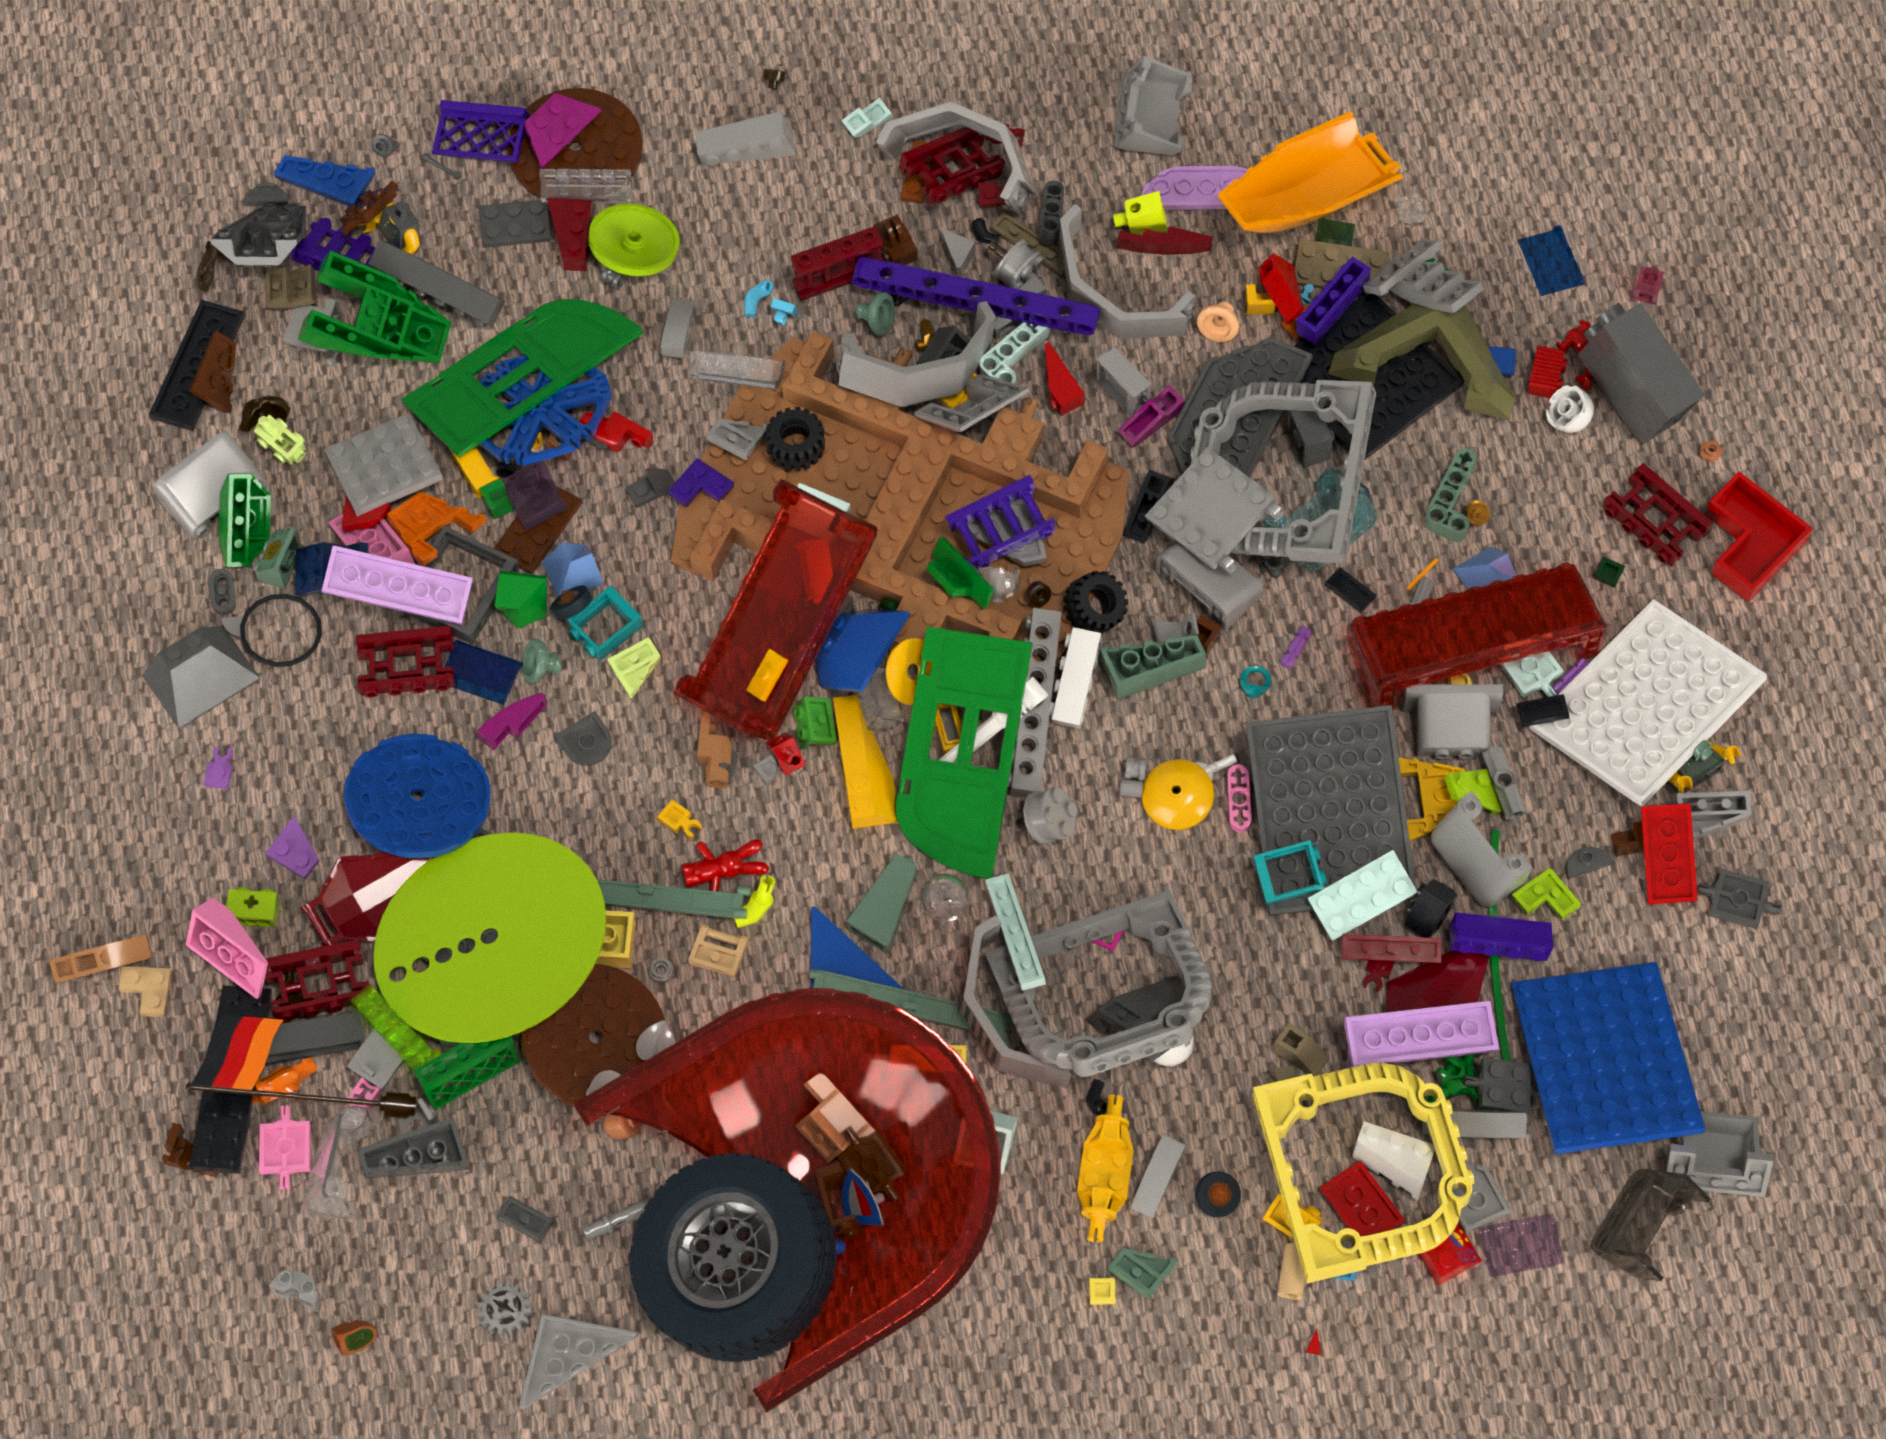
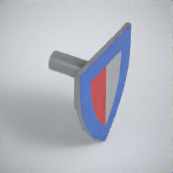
(860, 1201)

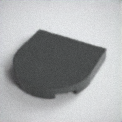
(586, 740)

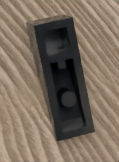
(1152, 490)

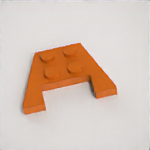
(423, 517)

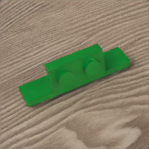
(958, 575)

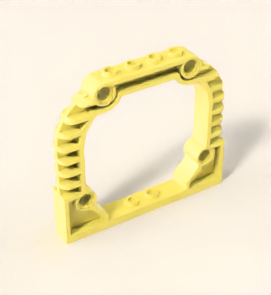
(1321, 1250)

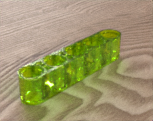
(392, 1027)

